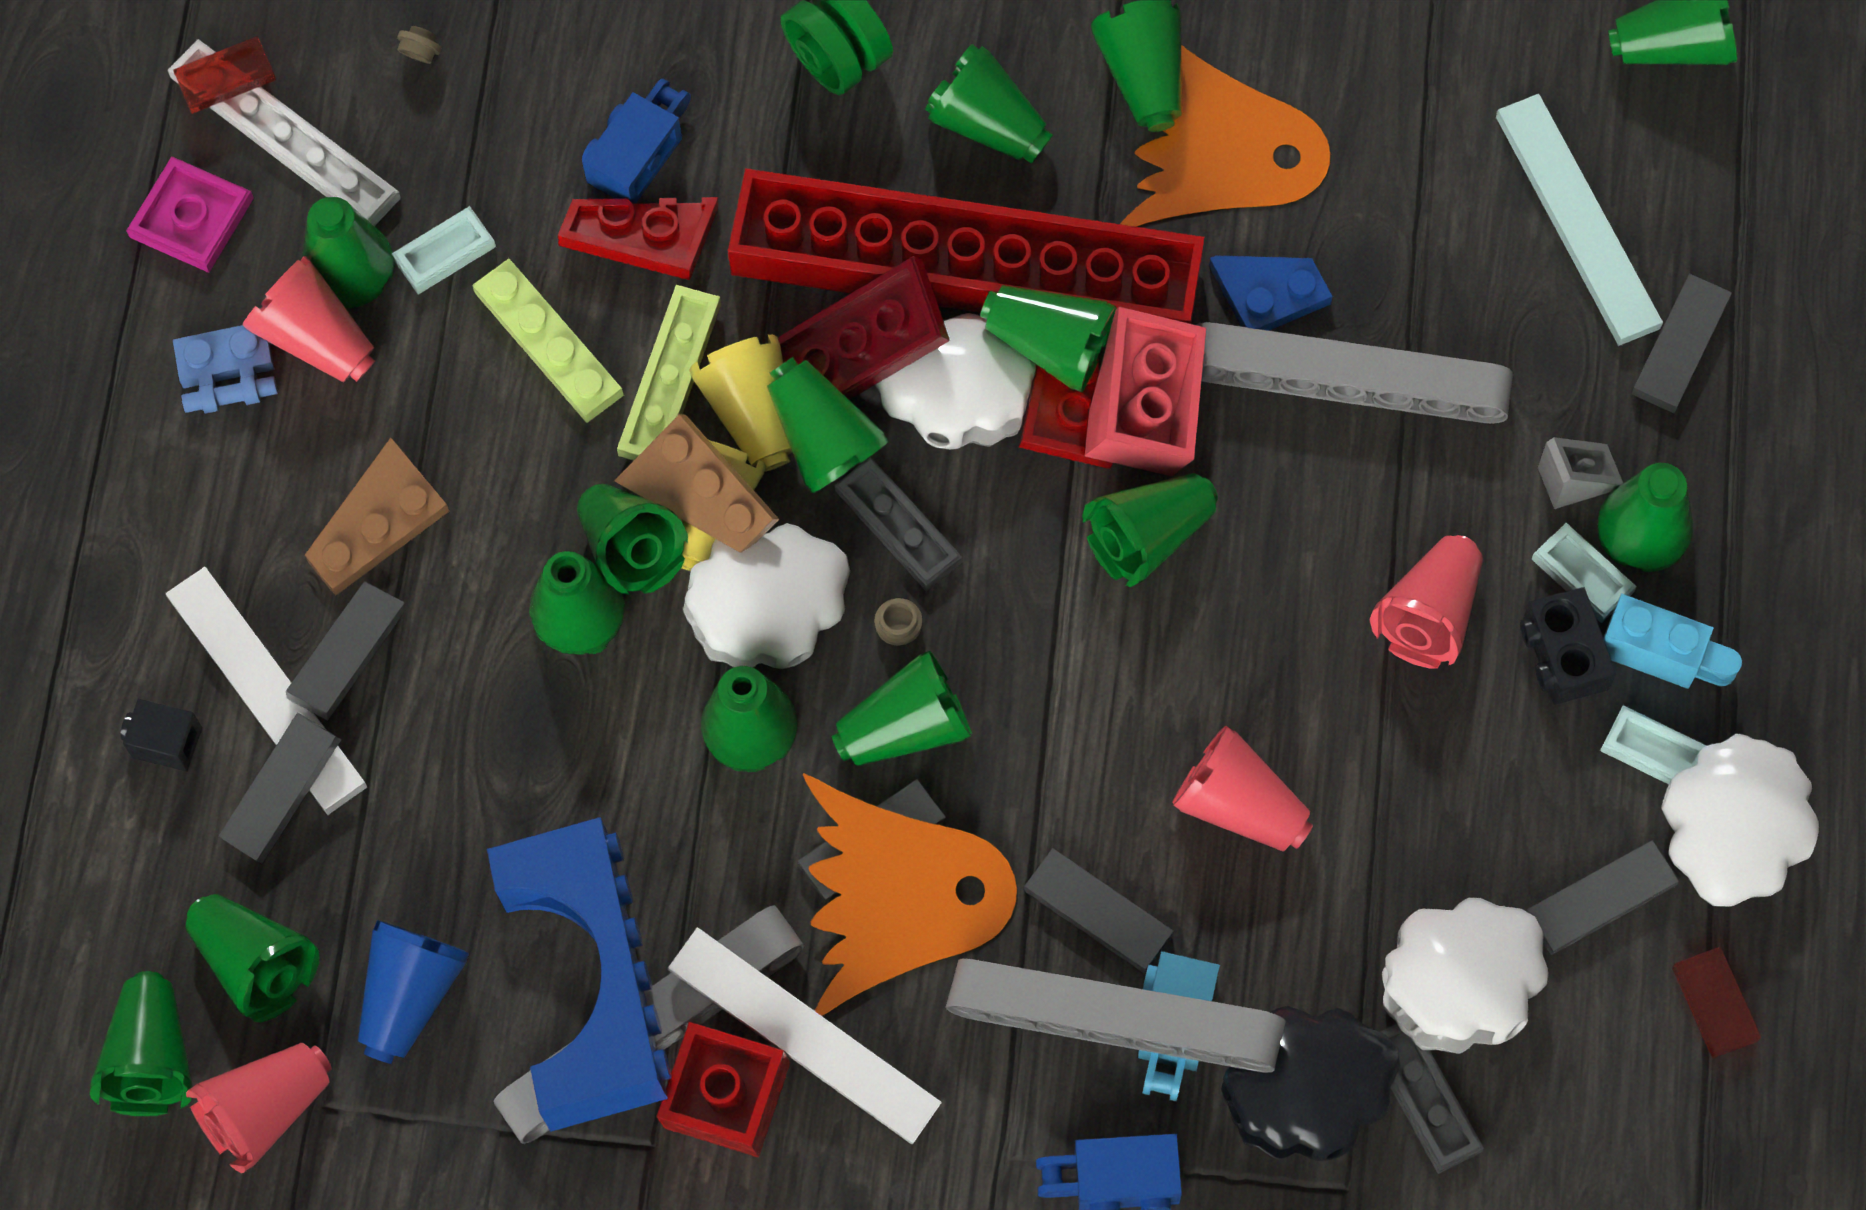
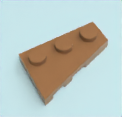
(699, 486)
(375, 520)

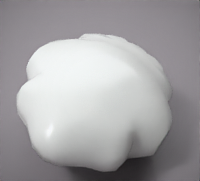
(964, 389)
(767, 598)
(1740, 819)
(1464, 975)

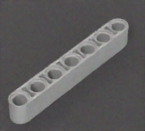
(1356, 373)
(761, 941)
(1116, 1015)

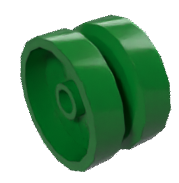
(837, 40)

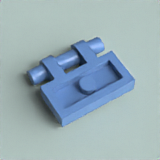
(219, 357)

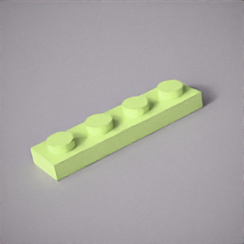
(548, 340)
(667, 374)

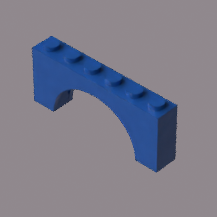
(615, 1055)

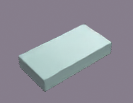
(443, 250)
(1577, 565)
(1650, 745)

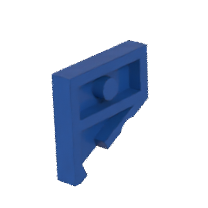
(1270, 289)

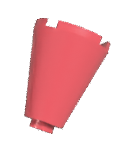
(312, 324)
(1431, 604)
(1243, 795)
(259, 1101)

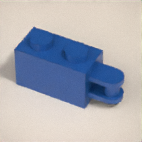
(636, 142)
(1117, 1173)

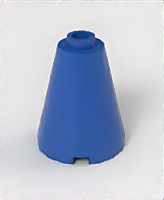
(403, 988)

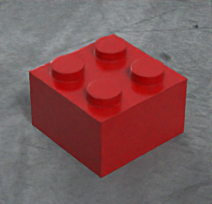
(723, 1089)

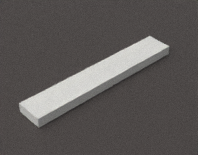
(301, 146)
(256, 677)
(804, 1035)

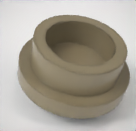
(418, 44)
(898, 621)

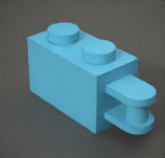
(1667, 645)
(1184, 978)

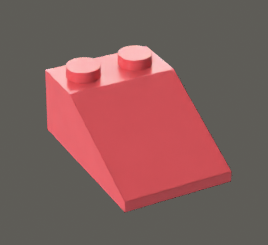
(1147, 393)

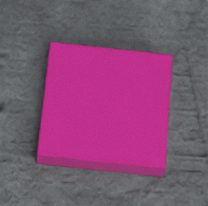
(190, 214)

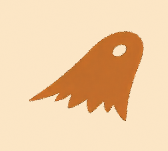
(1225, 150)
(901, 893)

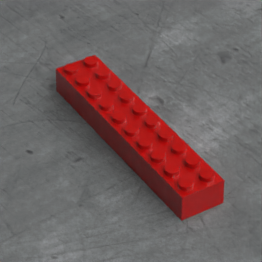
(852, 234)

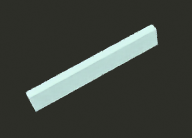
(1579, 220)

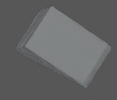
(1577, 470)

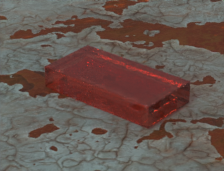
(224, 74)
(1716, 1002)

